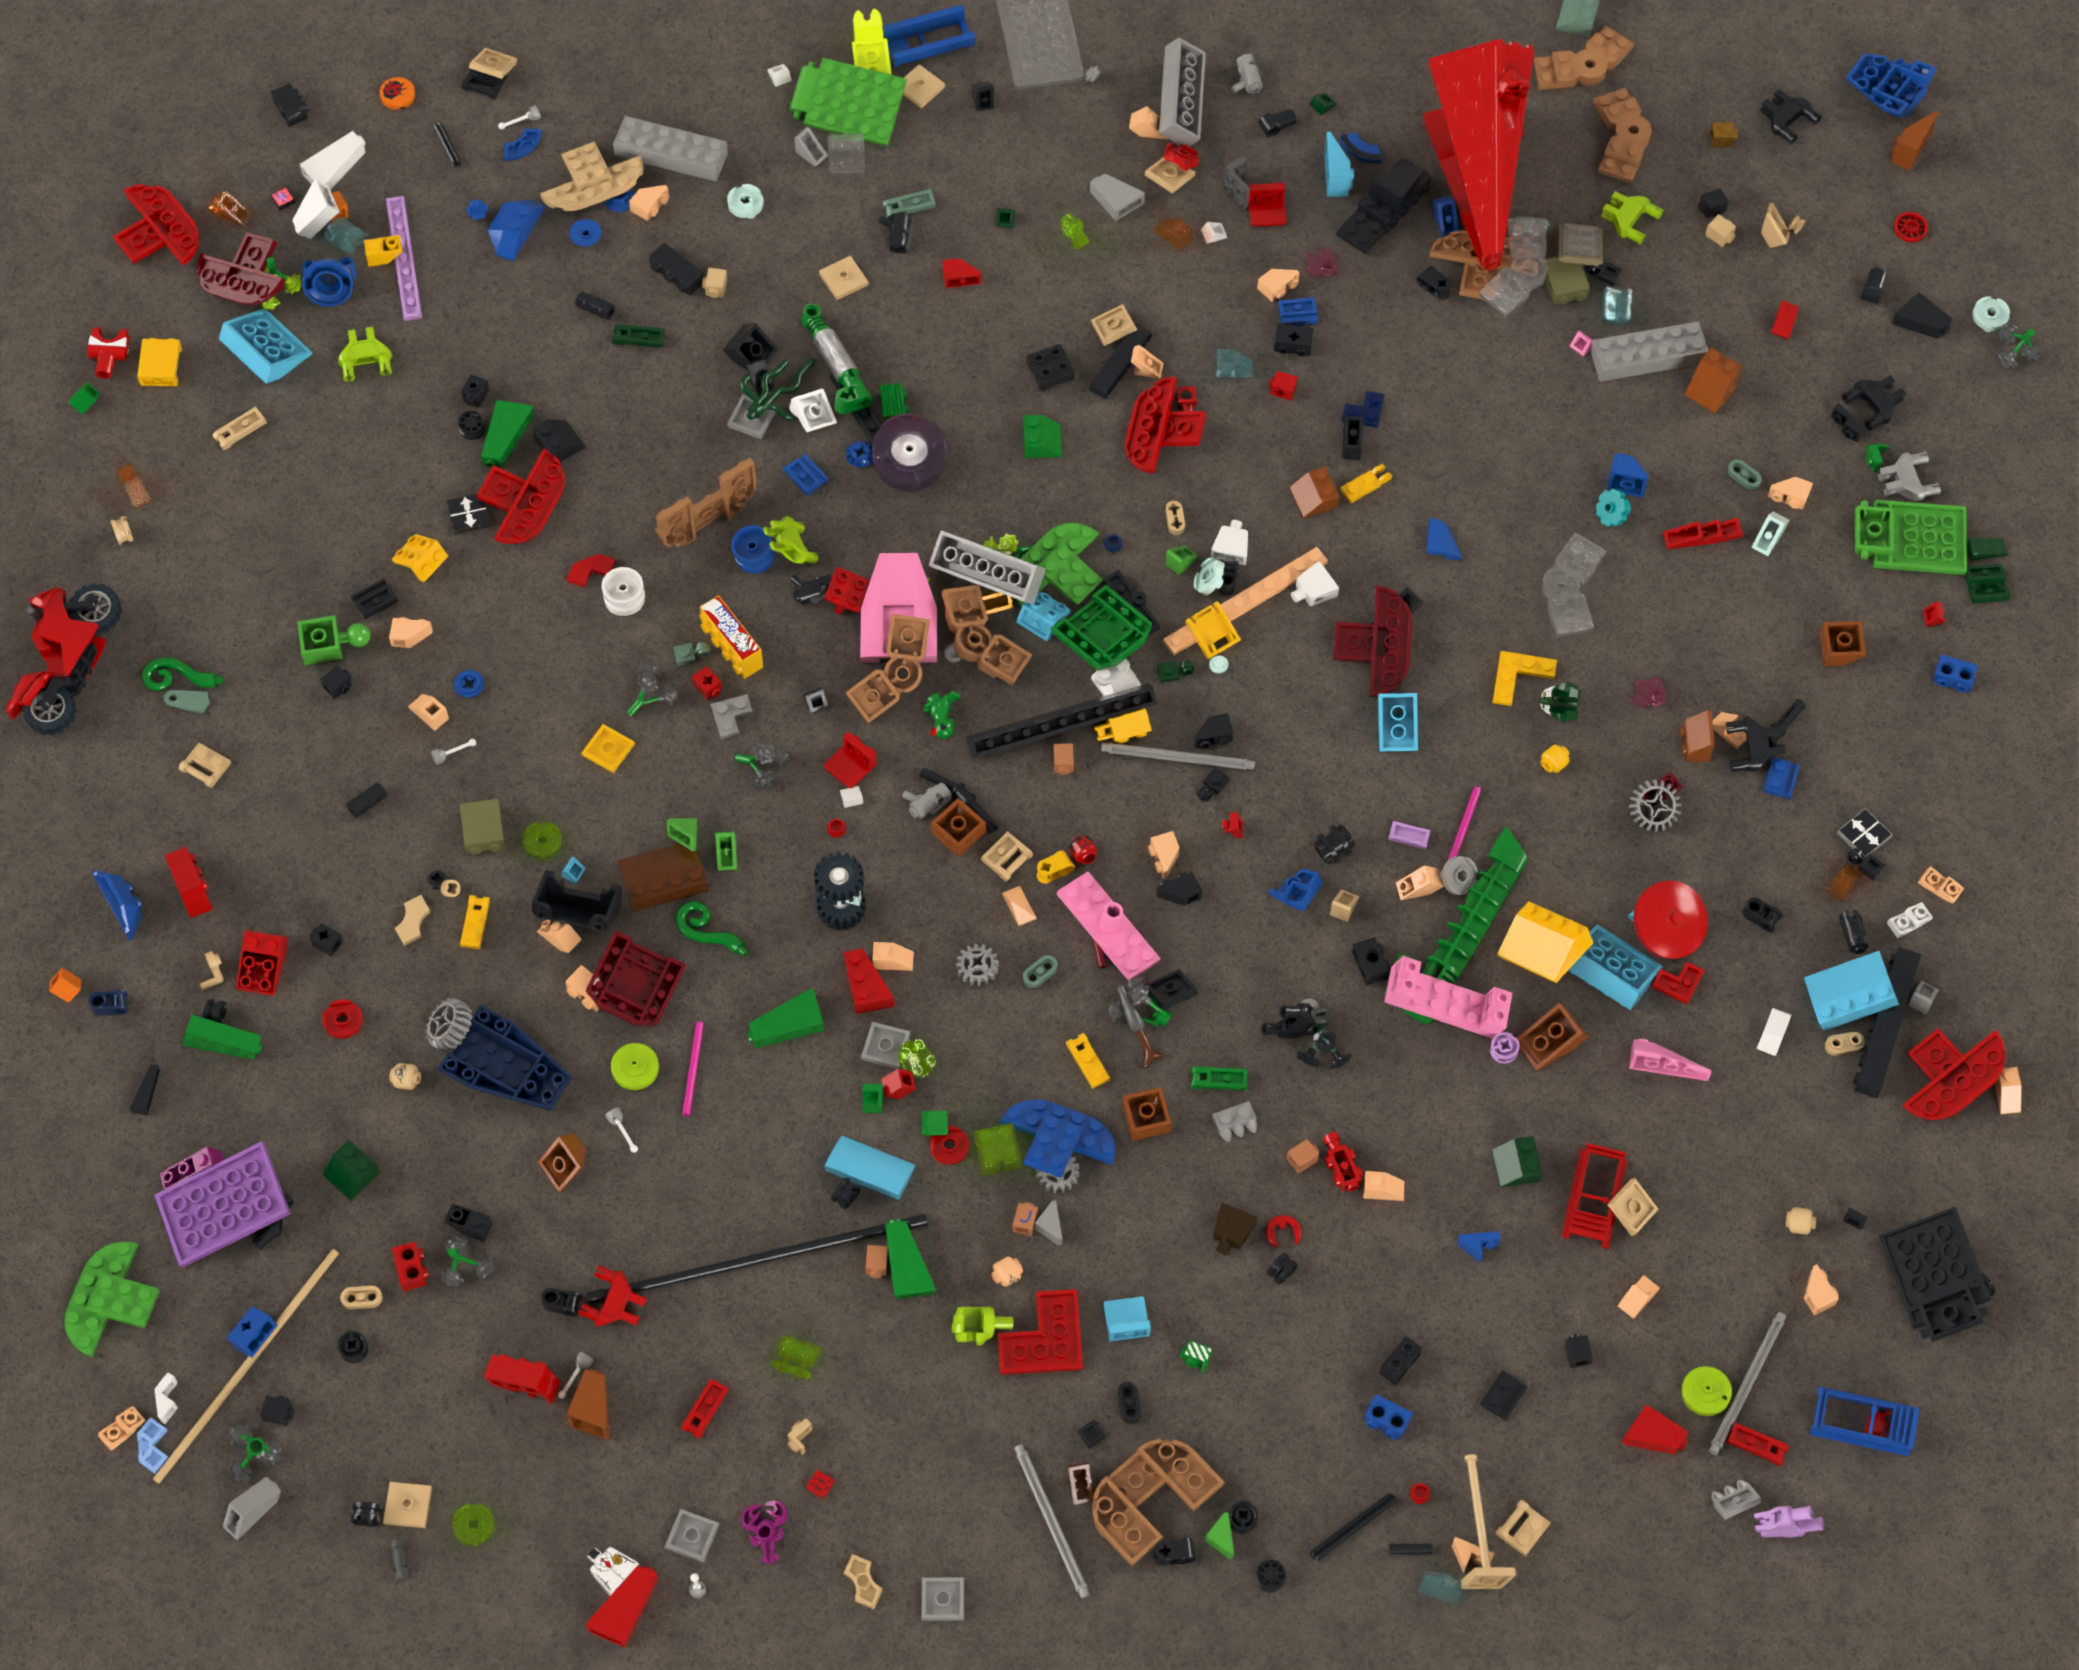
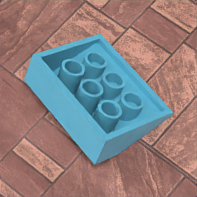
(263, 344)
(1616, 968)
(1851, 991)

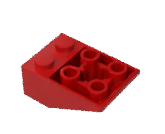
(261, 961)

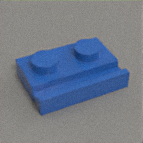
(1298, 311)
(805, 474)
(1781, 778)

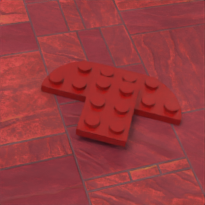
(162, 224)
(1157, 426)
(525, 501)
(1954, 1076)

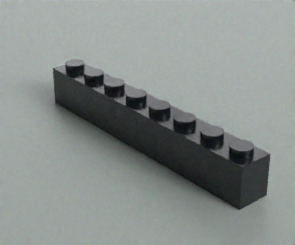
(1886, 1025)

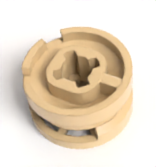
(122, 530)

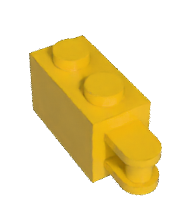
(1125, 726)

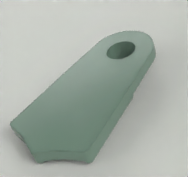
(188, 700)

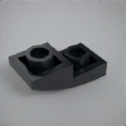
(1850, 426)

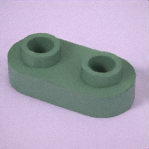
(1746, 473)
(1039, 972)

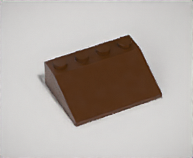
(662, 876)

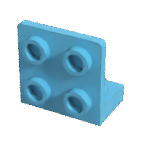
(1042, 615)
(1126, 1319)

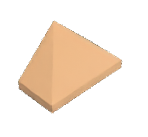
(1019, 906)

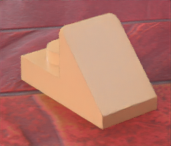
(1146, 363)
(1735, 739)
(1638, 1296)
(1465, 1551)

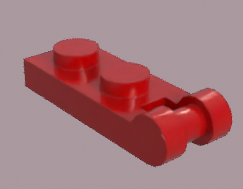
(705, 1408)
(1757, 1444)

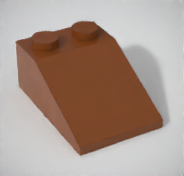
(1912, 141)
(1551, 1037)

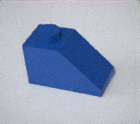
(1445, 215)

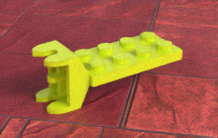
(870, 48)

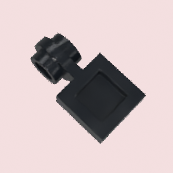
(1607, 273)
(1214, 781)
(1869, 866)

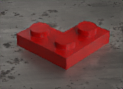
(1679, 987)

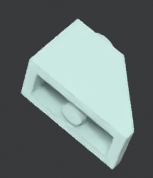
(1770, 533)

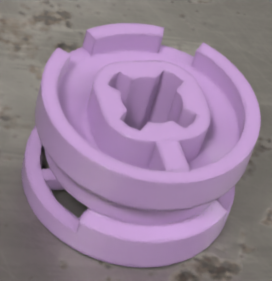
(1504, 1047)

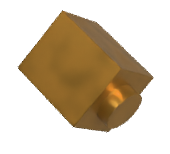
(1723, 134)

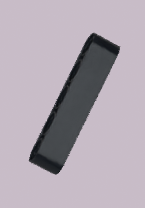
(1118, 362)

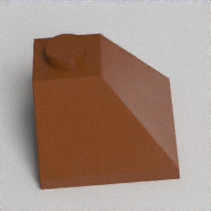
(563, 1160)

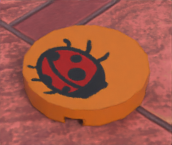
(397, 93)

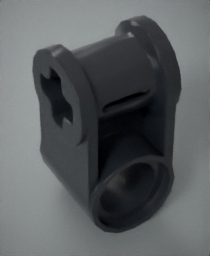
(1434, 283)
(1229, 576)
(1763, 914)
(562, 1301)
(1178, 1551)

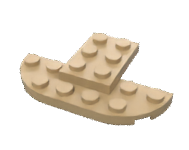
(592, 179)

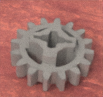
(977, 973)
(1060, 1183)

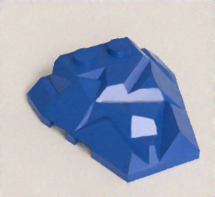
(1892, 84)

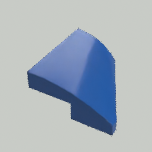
(1441, 540)
(1299, 889)

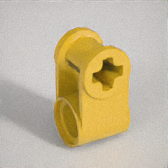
(1054, 867)

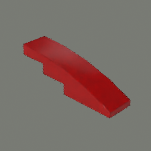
(1702, 534)

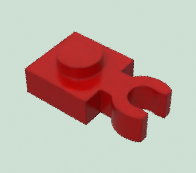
(1880, 1426)

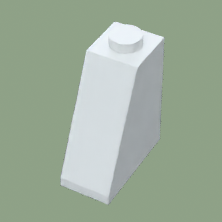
(315, 210)

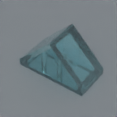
(1441, 1586)

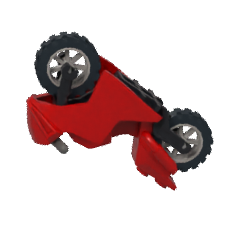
(69, 651)

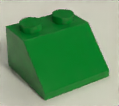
(1041, 437)

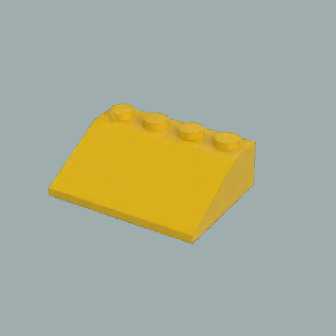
(1544, 942)

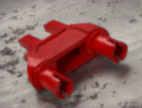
(616, 1300)

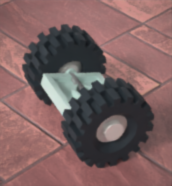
(840, 890)

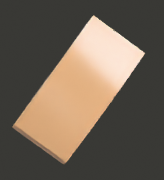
(1943, 887)
(122, 1428)

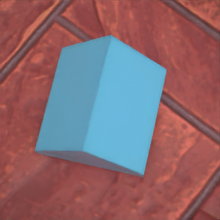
(573, 870)

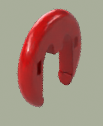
(1281, 1221)

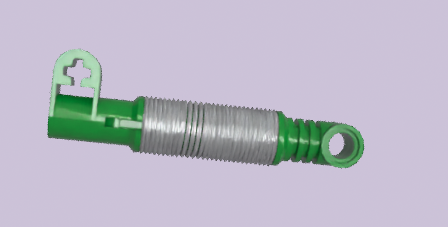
(854, 394)

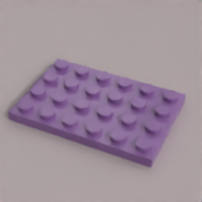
(222, 1204)

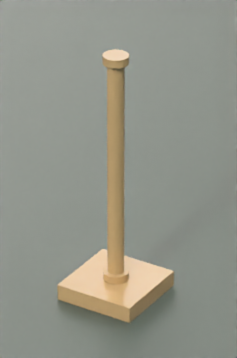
(1485, 1576)

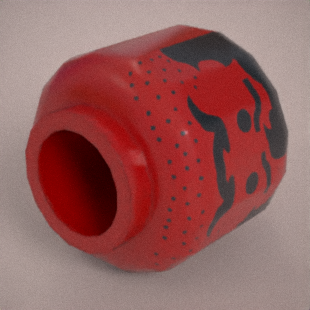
(1083, 849)

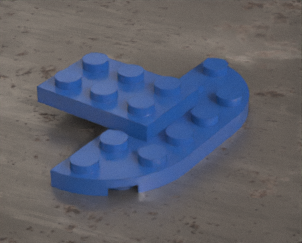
(1059, 1134)

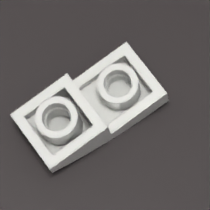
(1909, 920)

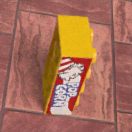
(731, 637)

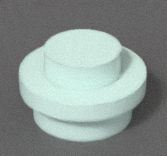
(1218, 664)

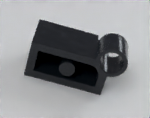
(289, 104)

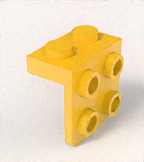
(421, 555)

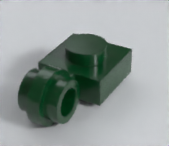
(1170, 672)

